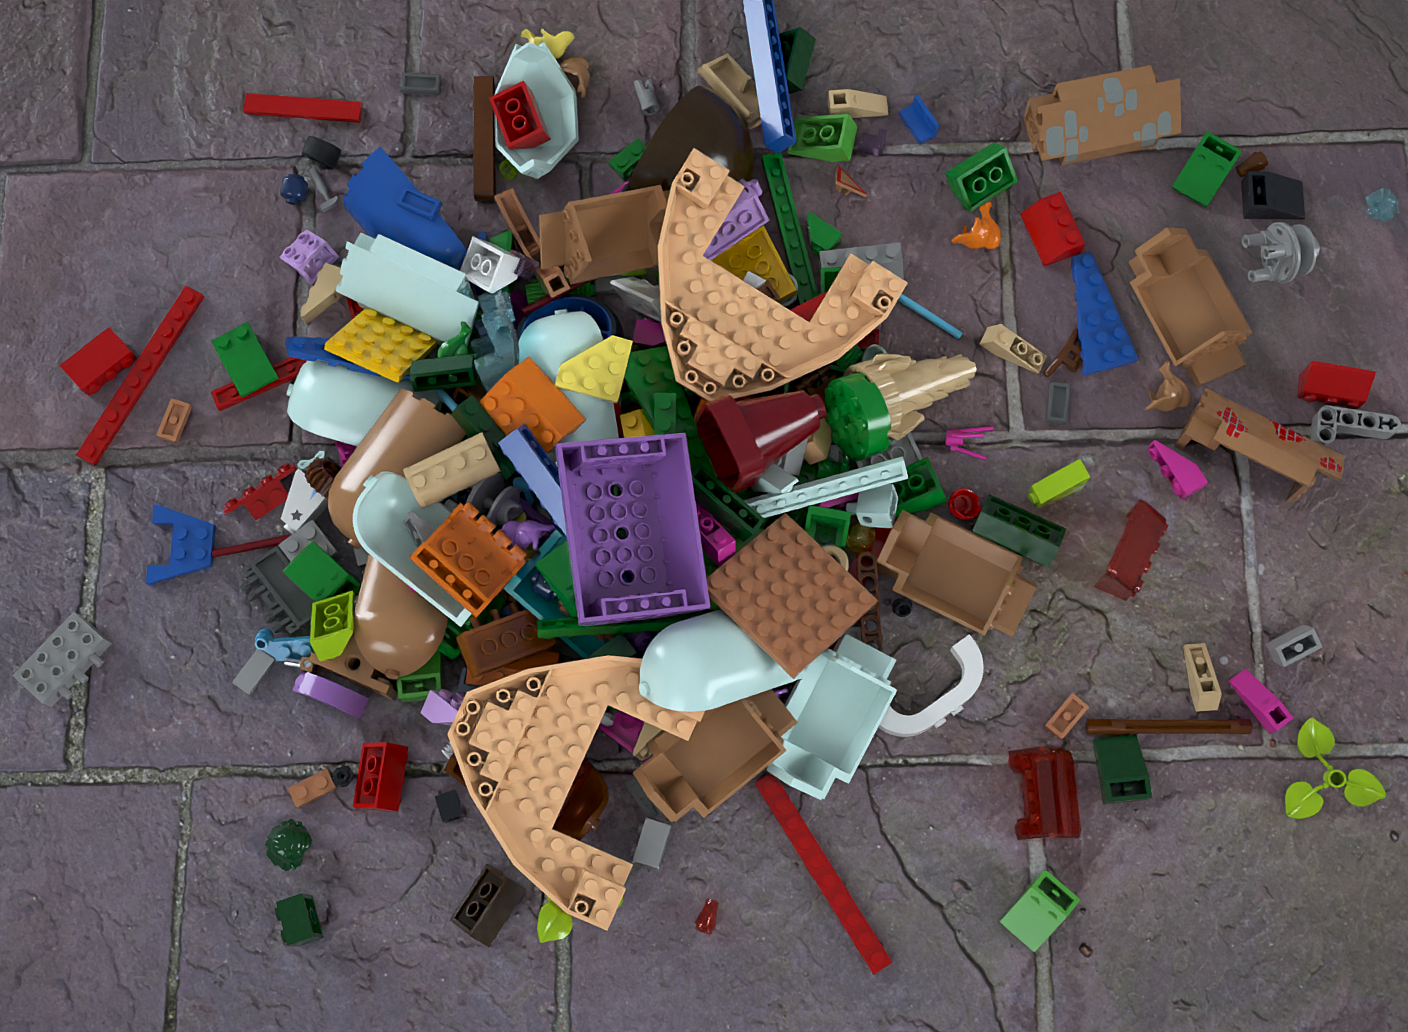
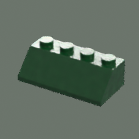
(1019, 530)

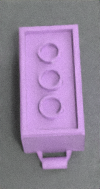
(742, 220)

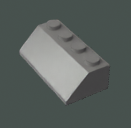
(886, 255)

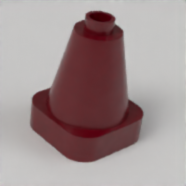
(755, 433)

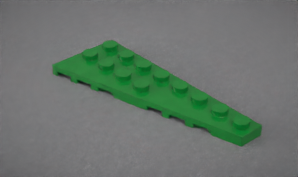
(652, 373)

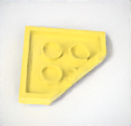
(597, 370)

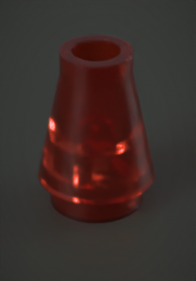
(707, 917)

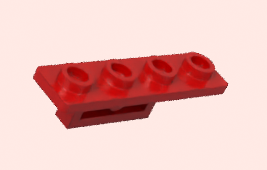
(264, 496)

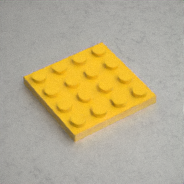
(760, 257)
(380, 344)

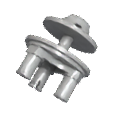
(1284, 252)
(493, 501)

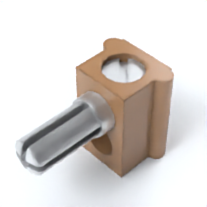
(303, 664)

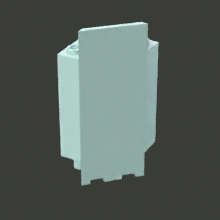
(407, 287)
(836, 716)

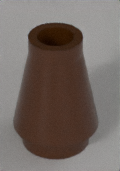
(1255, 162)

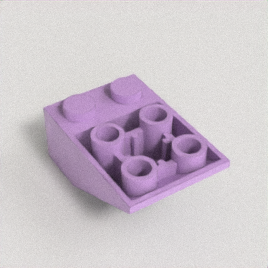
(442, 706)

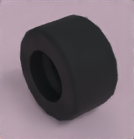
(321, 151)

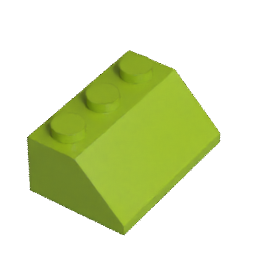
(332, 625)

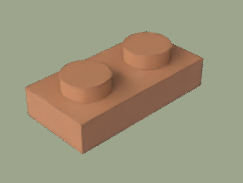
(174, 421)
(1066, 716)
(312, 788)

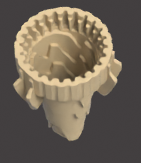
(913, 384)

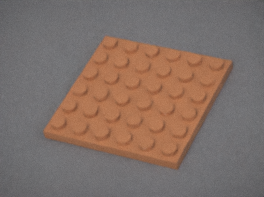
(789, 595)

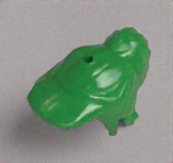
(456, 345)

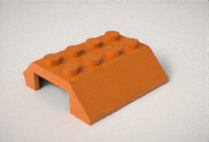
(531, 399)
(469, 558)

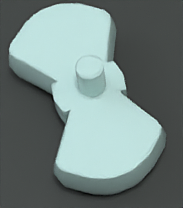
(303, 464)

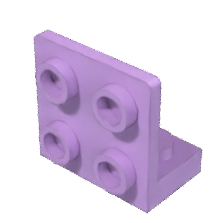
(309, 255)

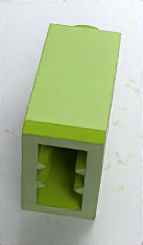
(1059, 484)

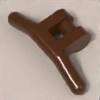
(1062, 358)

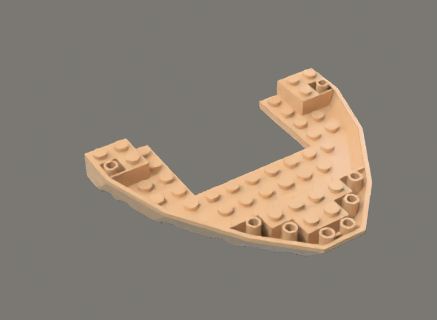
(728, 333)
(520, 754)

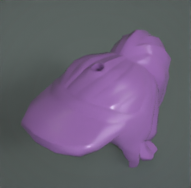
(526, 533)

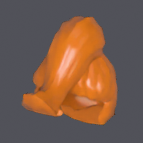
(983, 234)

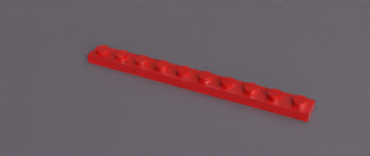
(140, 376)
(823, 873)

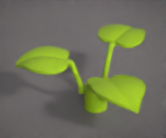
(1303, 801)
(554, 922)

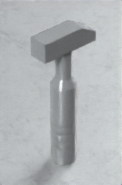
(330, 203)

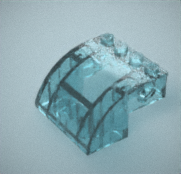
(499, 347)

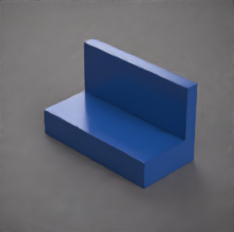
(919, 121)

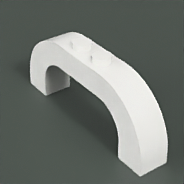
(971, 664)

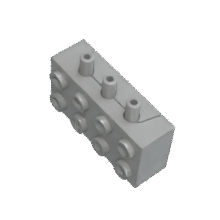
(63, 660)

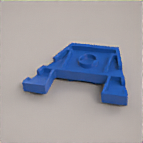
(190, 545)

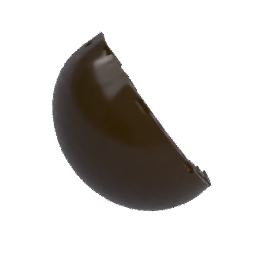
(700, 122)

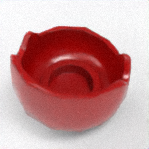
(964, 504)

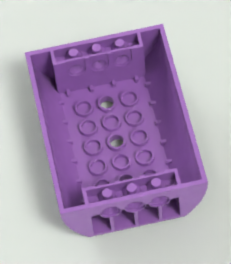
(659, 523)

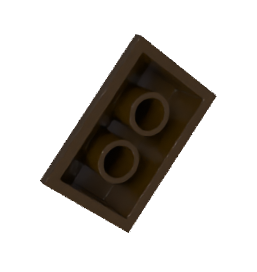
(487, 905)

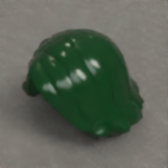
(287, 844)

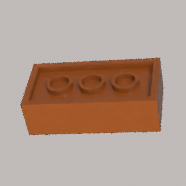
(501, 641)

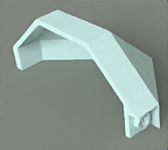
(555, 101)

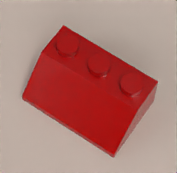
(519, 117)
(1053, 229)
(98, 361)
(1335, 384)
(380, 776)

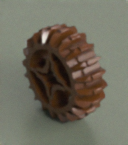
(321, 475)

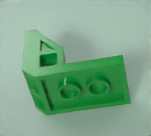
(828, 525)

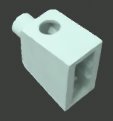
(876, 506)

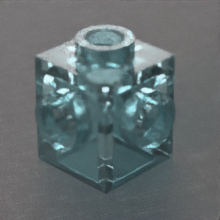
(1382, 205)

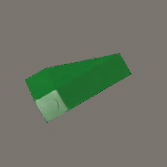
(920, 490)

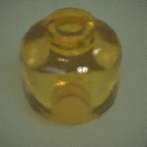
(861, 538)

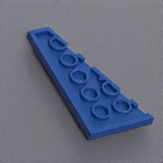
(1099, 324)
(313, 349)

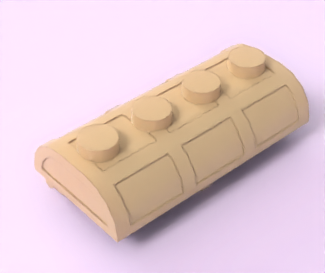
(735, 86)
(451, 470)

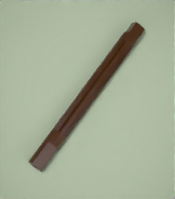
(1122, 726)

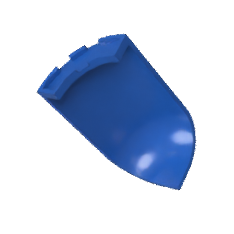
(374, 207)

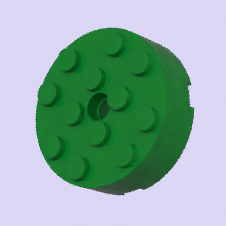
(857, 416)

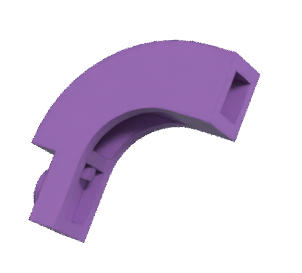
(330, 693)

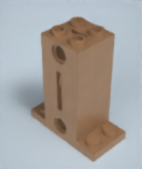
(346, 668)

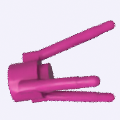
(955, 437)

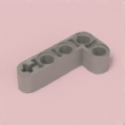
(1381, 425)

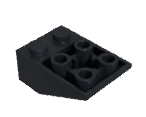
(1272, 196)

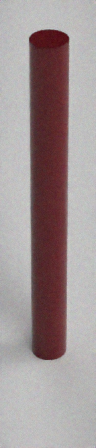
(547, 299)
(249, 546)

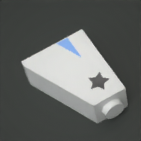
(302, 504)

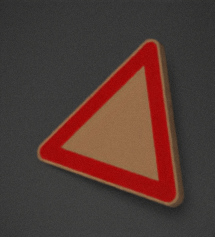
(846, 183)

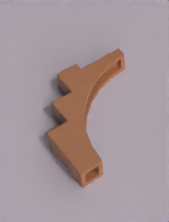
(551, 279)

